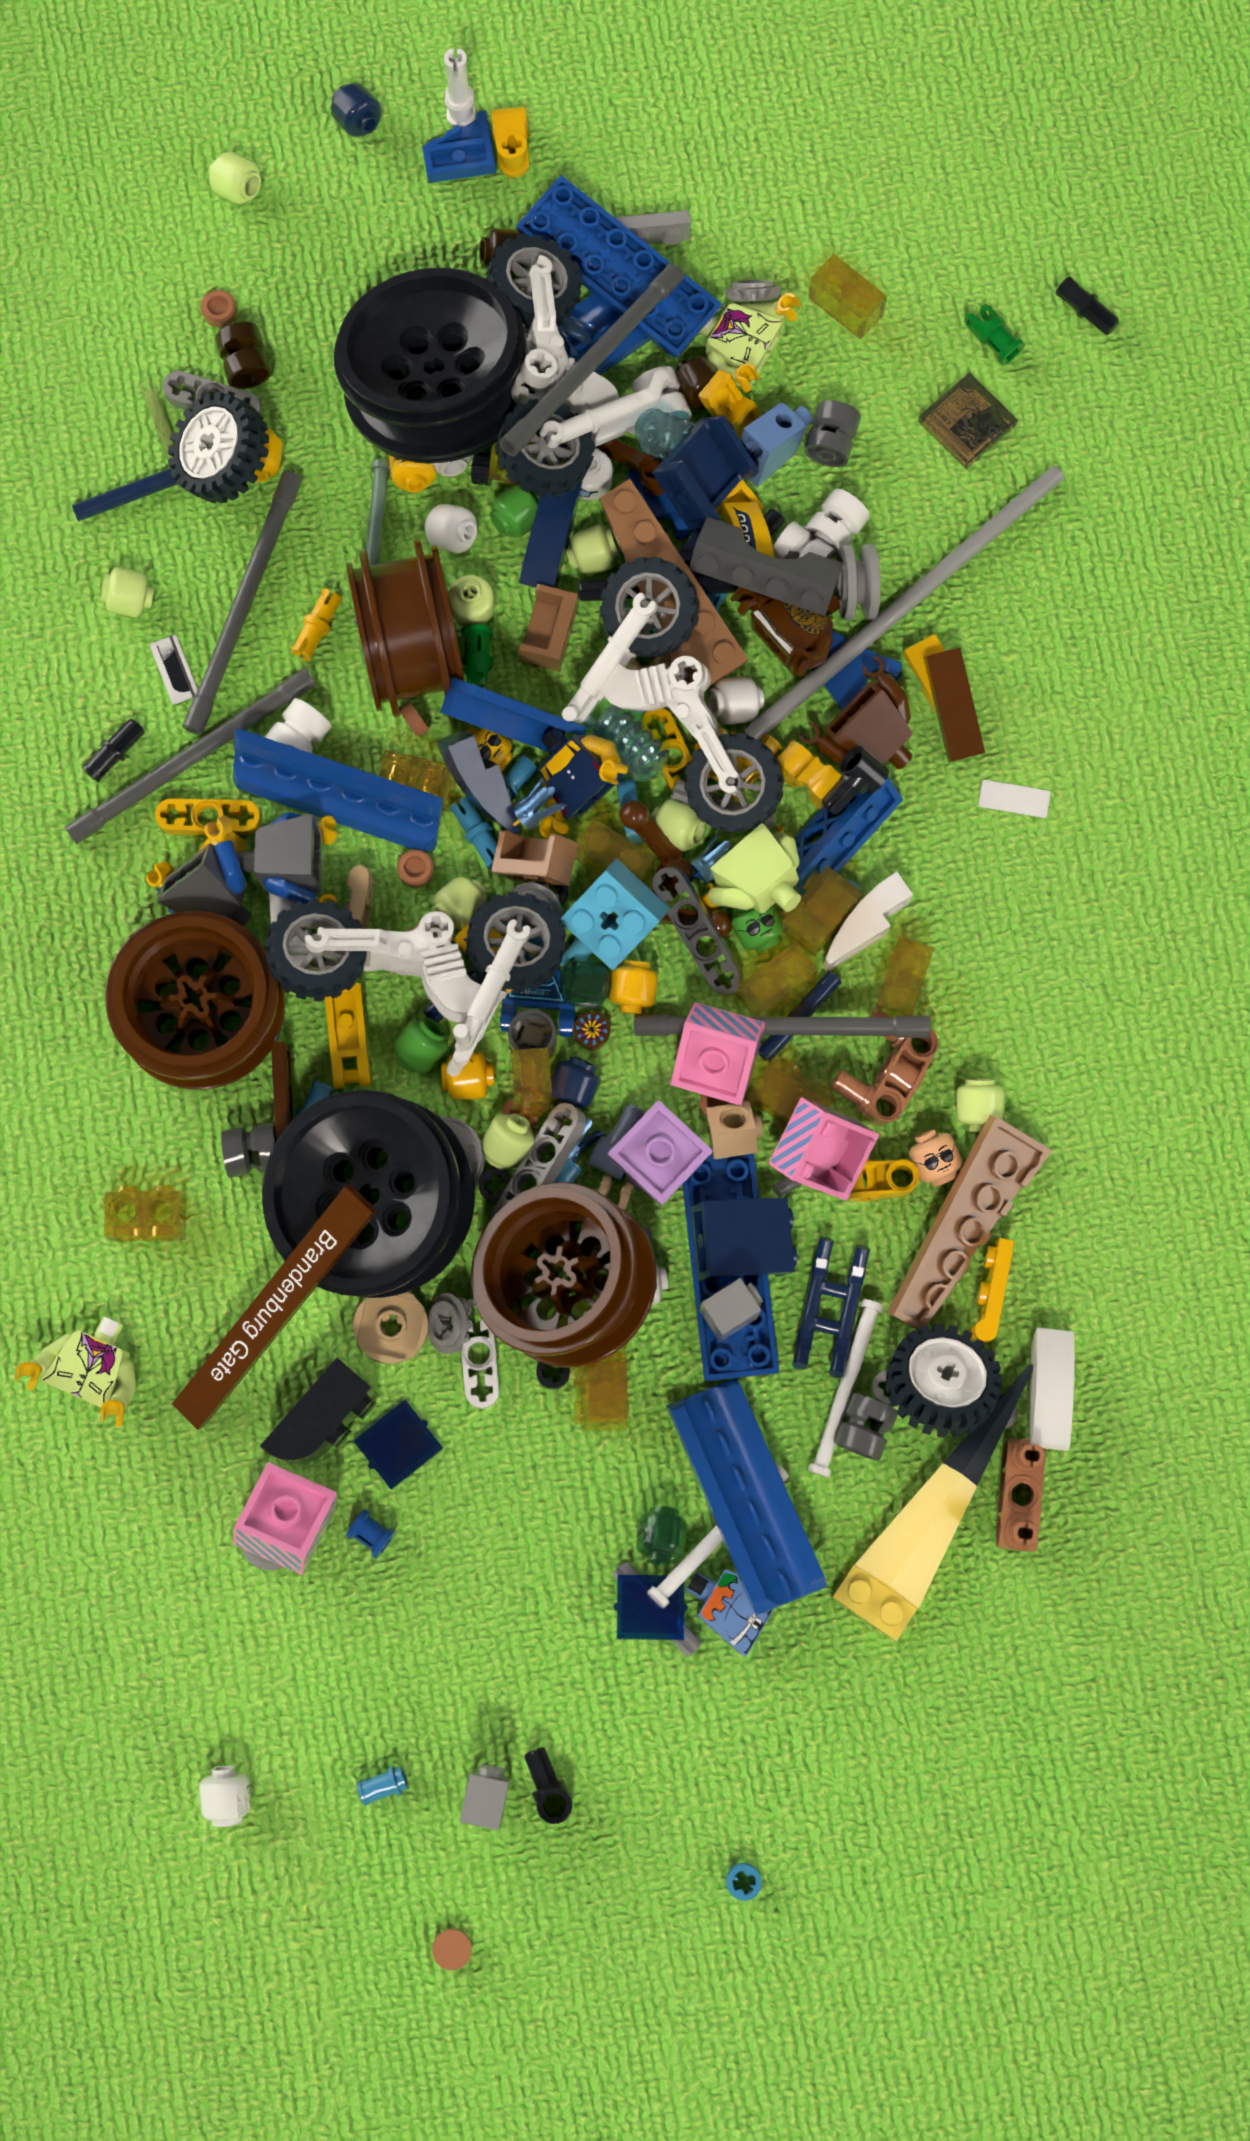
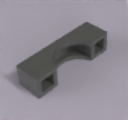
(729, 558)

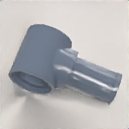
(599, 1157)

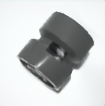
(832, 434)
(531, 1031)
(237, 1148)
(860, 1439)

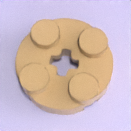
(403, 1344)

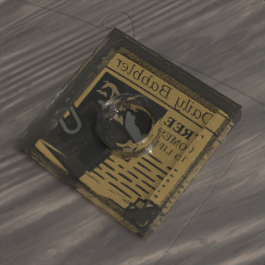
(967, 420)

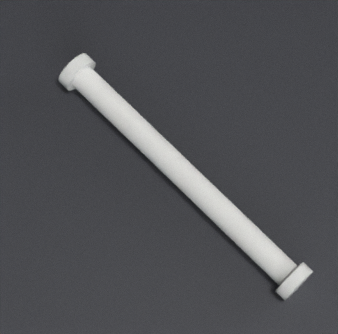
(846, 1387)
(692, 1561)

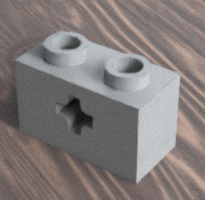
(731, 1309)
(486, 1797)

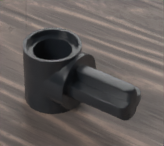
(860, 774)
(546, 1784)

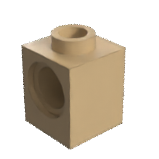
(733, 1130)

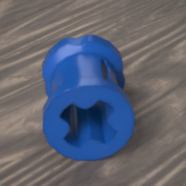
(370, 1533)

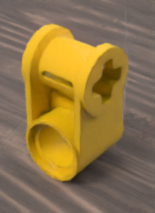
(511, 141)
(879, 1180)

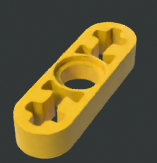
(670, 729)
(182, 827)

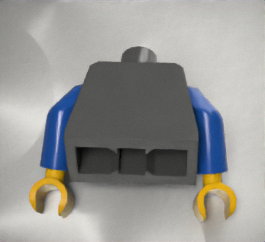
(290, 856)
(206, 881)

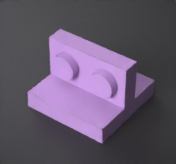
(659, 1153)

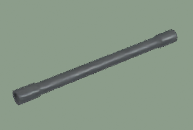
(527, 427)
(203, 701)
(96, 818)
(828, 1026)

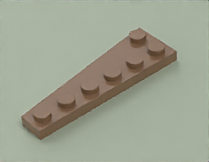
(982, 1193)

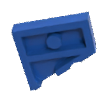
(461, 152)

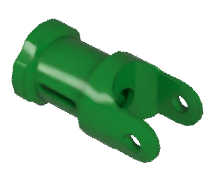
(994, 334)
(477, 658)

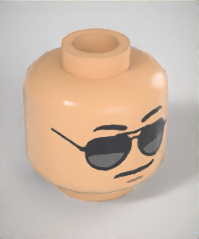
(935, 1157)

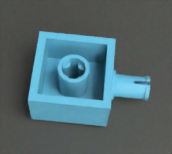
(600, 931)

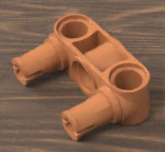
(895, 1081)
(1016, 1524)

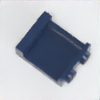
(704, 470)
(743, 1238)

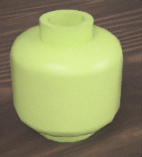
(234, 178)
(593, 550)
(126, 592)
(471, 600)
(679, 824)
(460, 900)
(978, 1101)
(507, 1141)

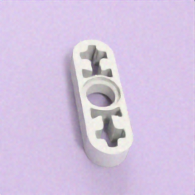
(490, 1380)

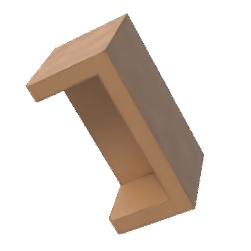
(549, 628)
(535, 859)

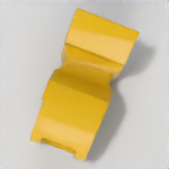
(805, 770)

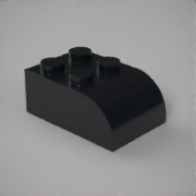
(321, 1416)

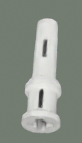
(458, 95)

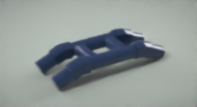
(812, 1322)

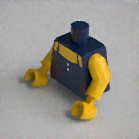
(580, 773)

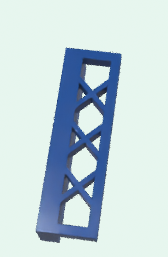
(503, 714)
(843, 833)

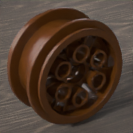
(405, 626)
(141, 973)
(506, 1275)

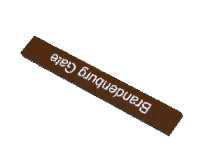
(275, 1306)

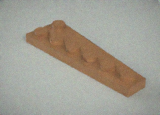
(642, 536)

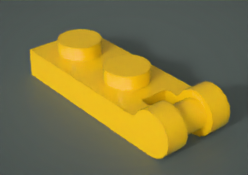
(348, 1037)
(992, 1293)

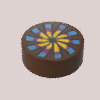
(591, 1030)

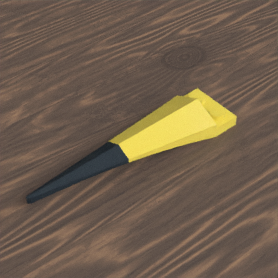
(901, 1562)

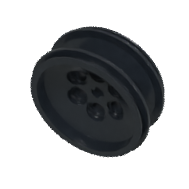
(430, 364)
(353, 1128)

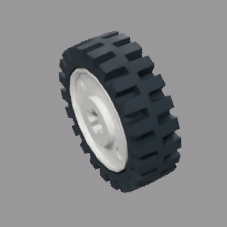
(218, 448)
(943, 1380)

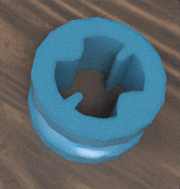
(738, 1892)

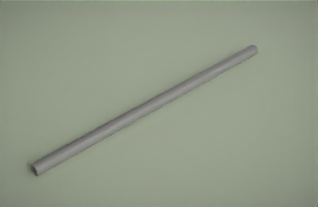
(904, 604)

